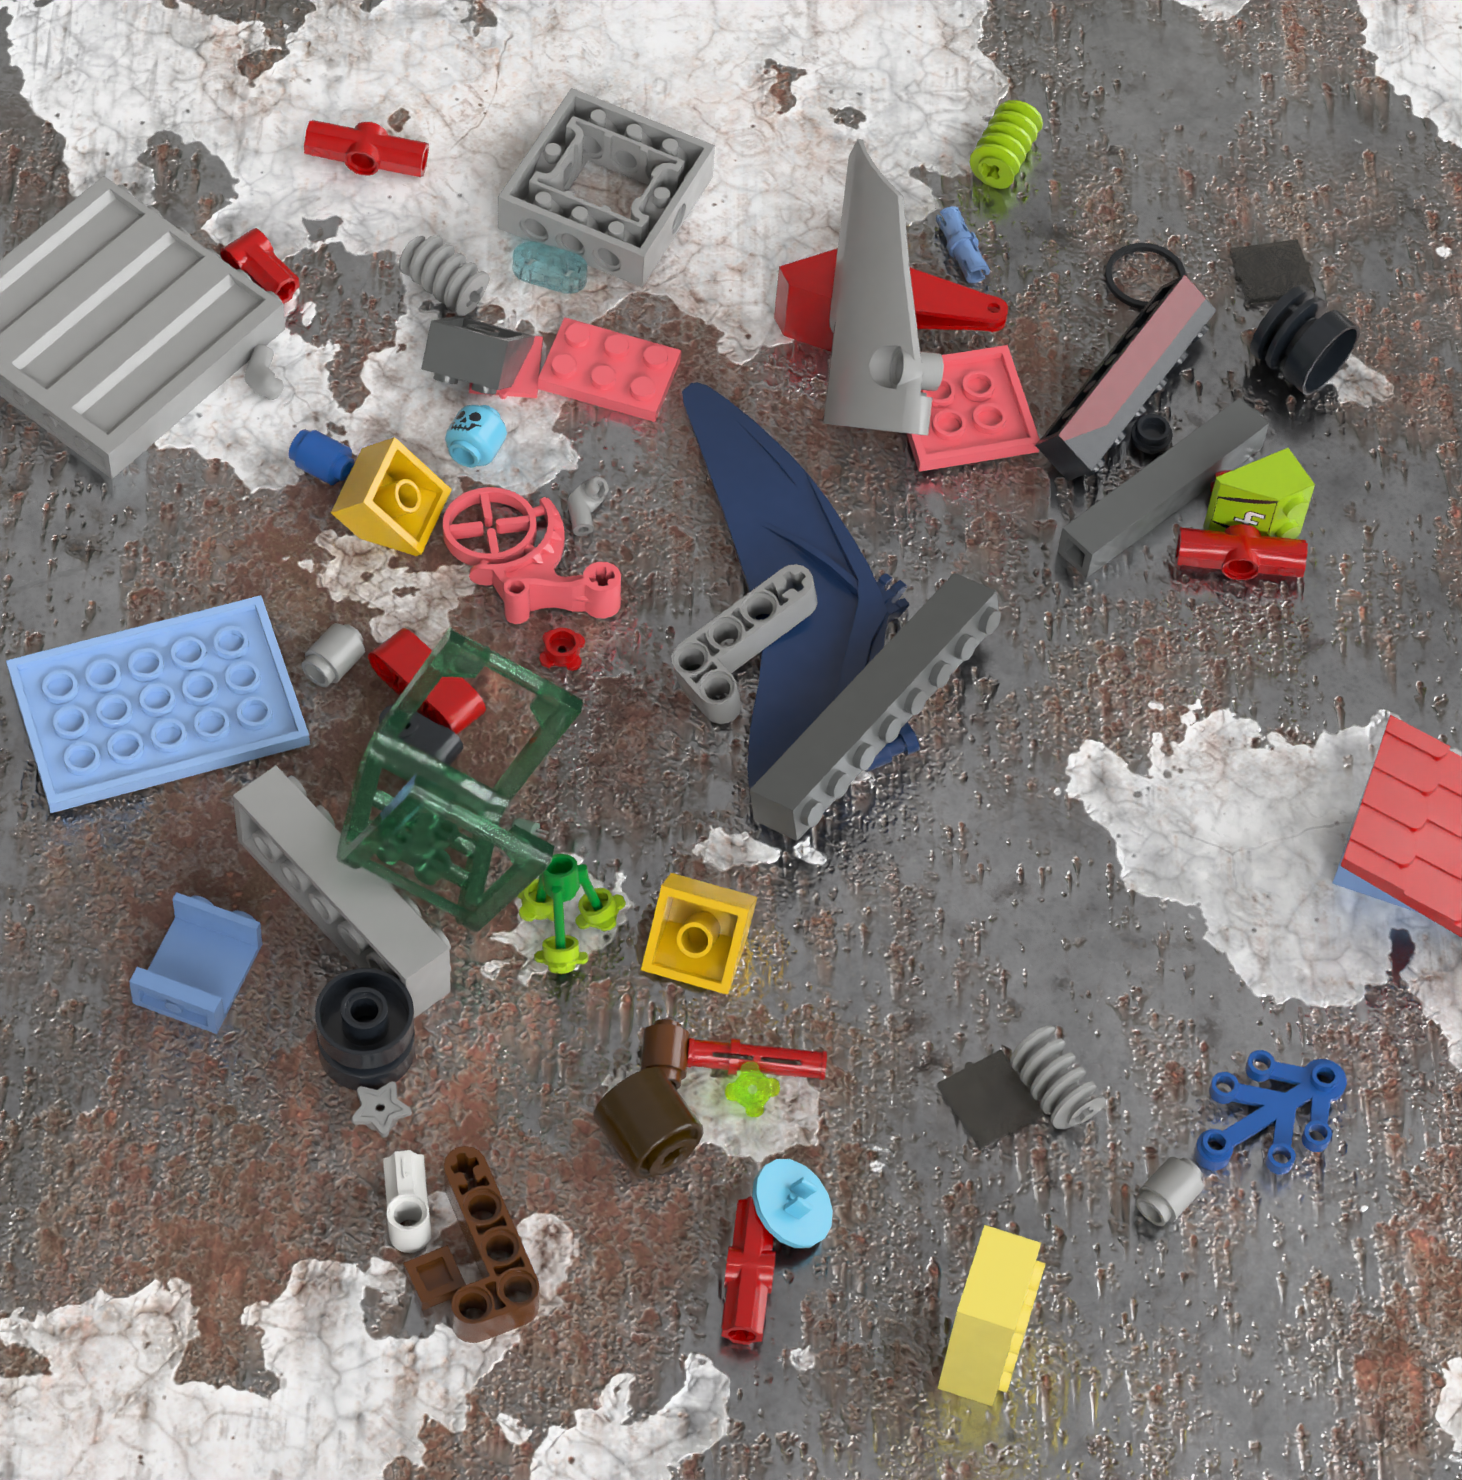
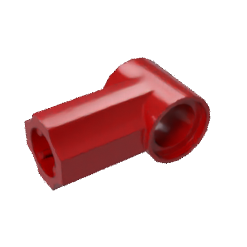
(257, 259)

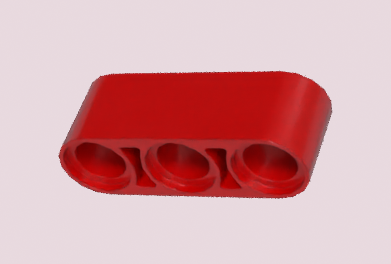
(450, 702)

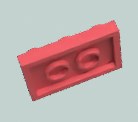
(609, 369)

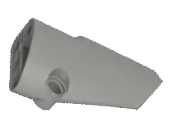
(875, 344)

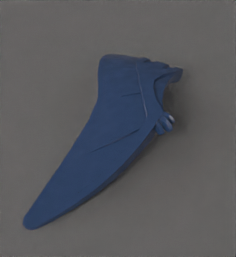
(781, 521)

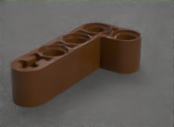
(483, 1239)

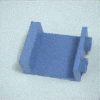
(199, 963)

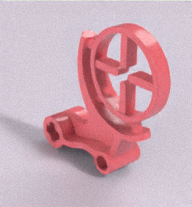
(527, 573)

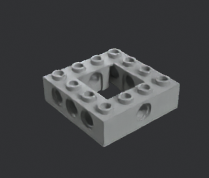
(587, 129)

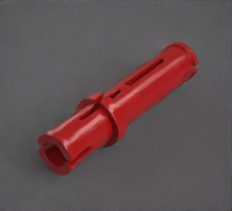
(701, 1055)

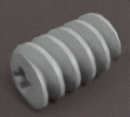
(444, 273)
(1052, 1080)

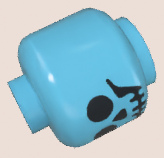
(475, 435)

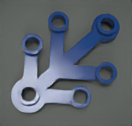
(1275, 1108)

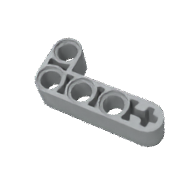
(785, 596)

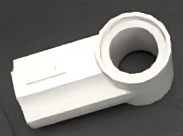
(407, 1200)

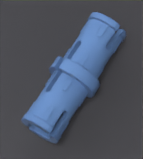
(962, 244)

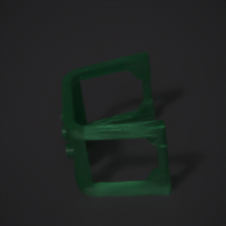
(451, 795)

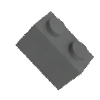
(475, 353)

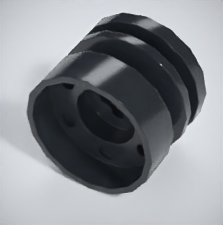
(1304, 339)

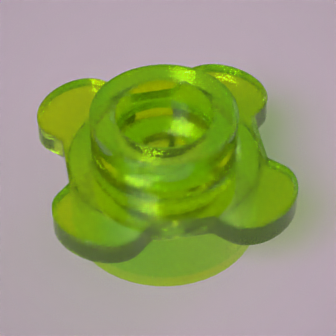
(765, 1086)

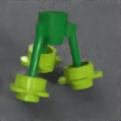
(545, 900)

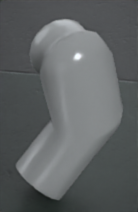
(260, 377)
(583, 502)

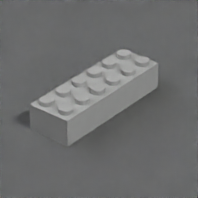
(348, 905)

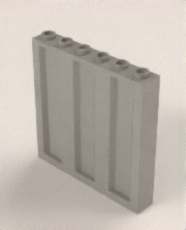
(121, 325)

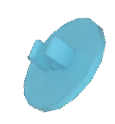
(792, 1203)

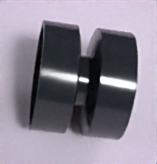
(365, 1028)

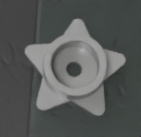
(380, 1120)

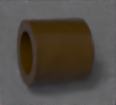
(648, 1123)

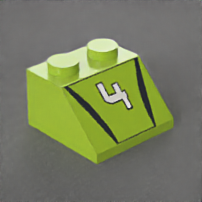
(1262, 494)

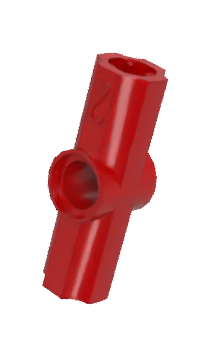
(366, 148)
(1241, 552)
(747, 1276)

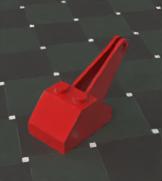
(939, 304)

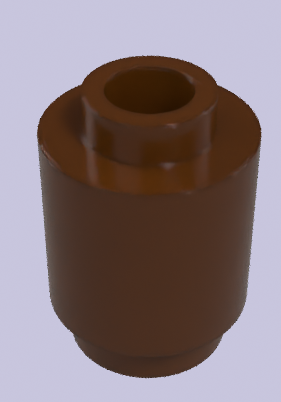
(667, 1049)

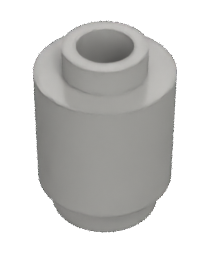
(333, 654)
(1169, 1190)

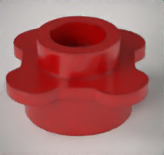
(562, 639)

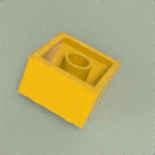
(391, 498)
(698, 933)

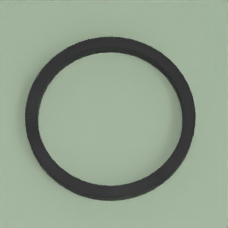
(1133, 248)

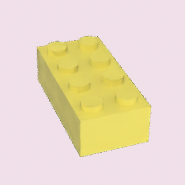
(992, 1316)

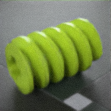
(1005, 143)

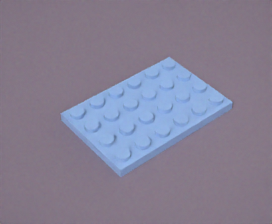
(157, 703)

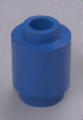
(321, 456)

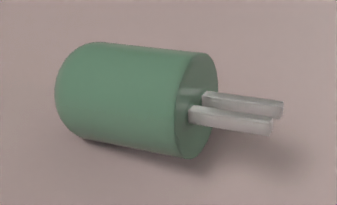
(530, 826)

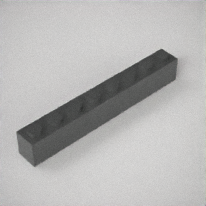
(875, 707)

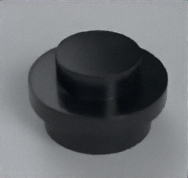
(1151, 434)

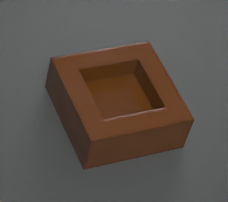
(434, 1277)

